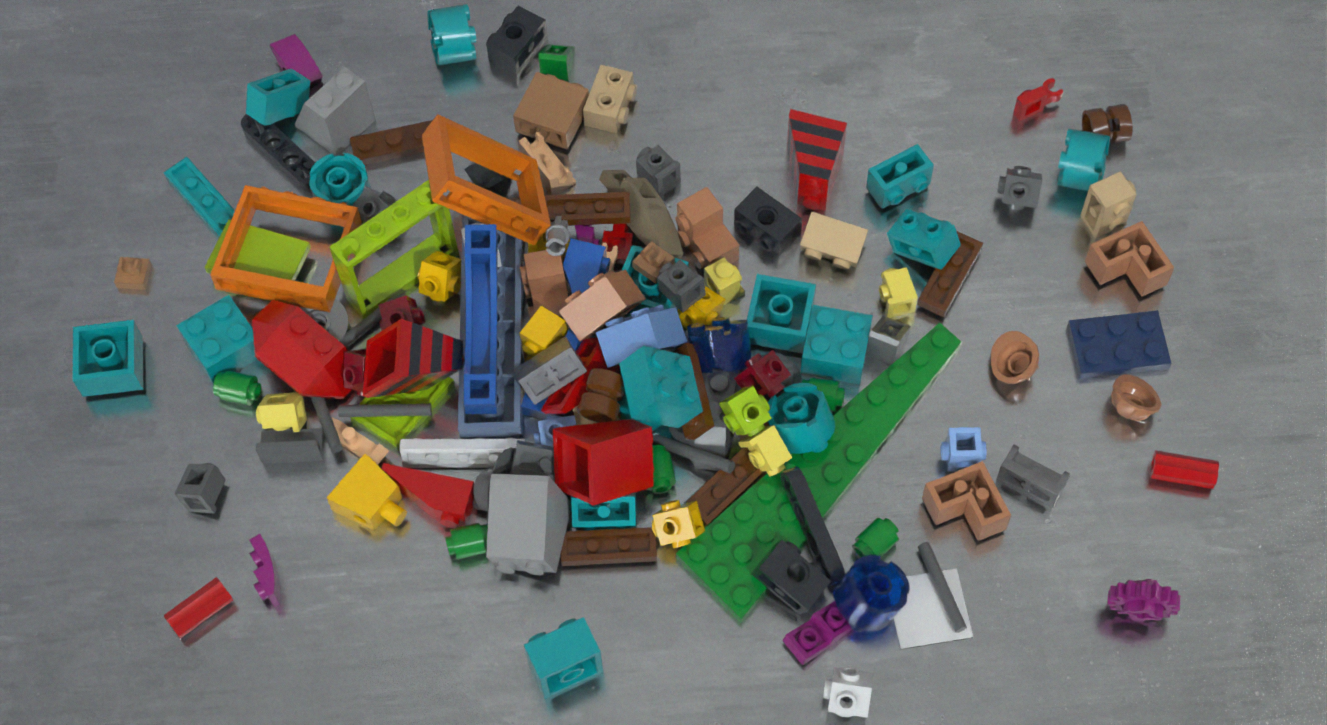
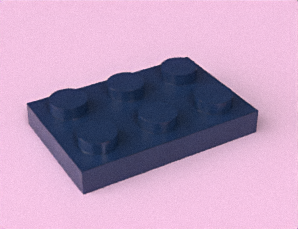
(1119, 344)

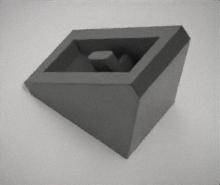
(887, 340)

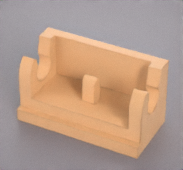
(553, 174)

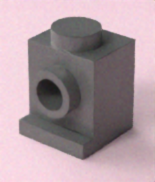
(658, 168)
(681, 285)
(200, 487)

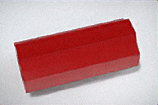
(1184, 469)
(198, 607)

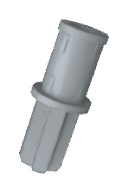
(557, 236)

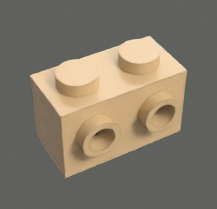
(609, 99)
(1108, 205)
(833, 241)

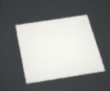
(924, 616)

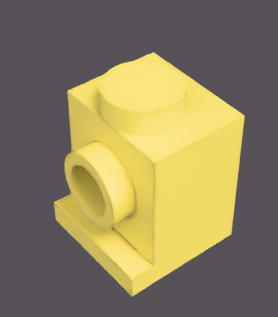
(724, 280)
(897, 292)
(282, 412)
(767, 450)

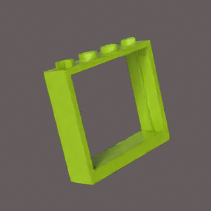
(381, 230)

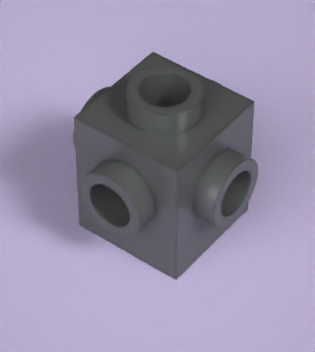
(1027, 195)
(372, 203)

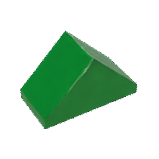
(557, 61)

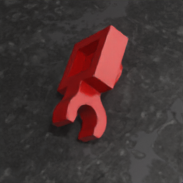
(1034, 100)
(619, 238)

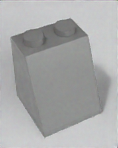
(337, 112)
(526, 523)

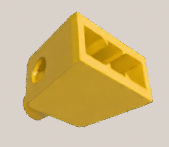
(367, 496)

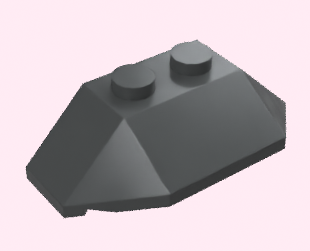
(718, 439)

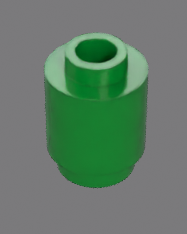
(237, 387)
(831, 390)
(663, 470)
(876, 538)
(467, 540)

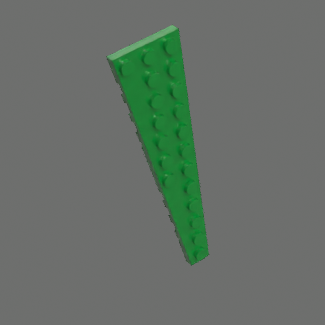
(763, 515)

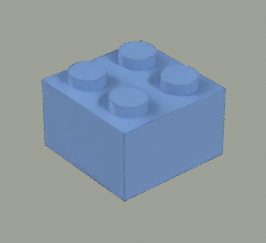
(644, 327)

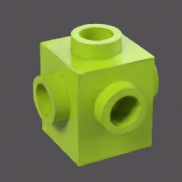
(745, 412)

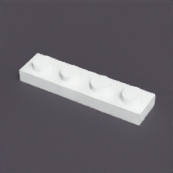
(453, 452)

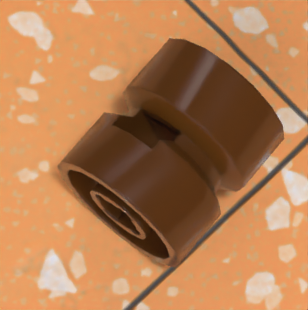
(1113, 122)
(602, 396)

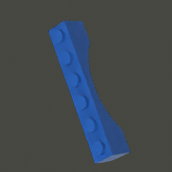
(580, 265)
(481, 319)

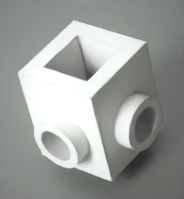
(849, 692)

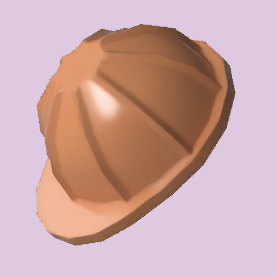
(1014, 357)
(1134, 398)

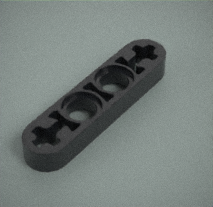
(281, 151)
(812, 524)

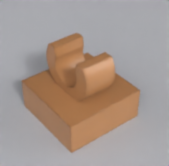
(651, 261)
(132, 273)

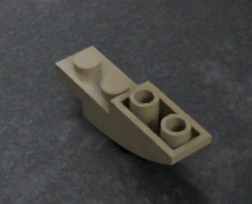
(648, 212)

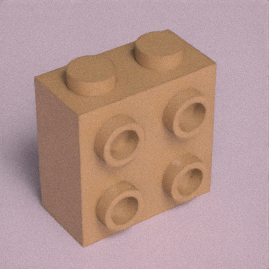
(551, 109)

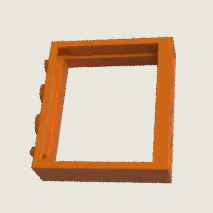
(474, 201)
(274, 288)

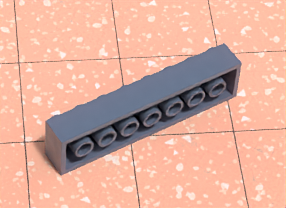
(510, 321)

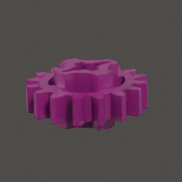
(1144, 600)

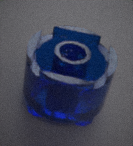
(721, 344)
(871, 593)

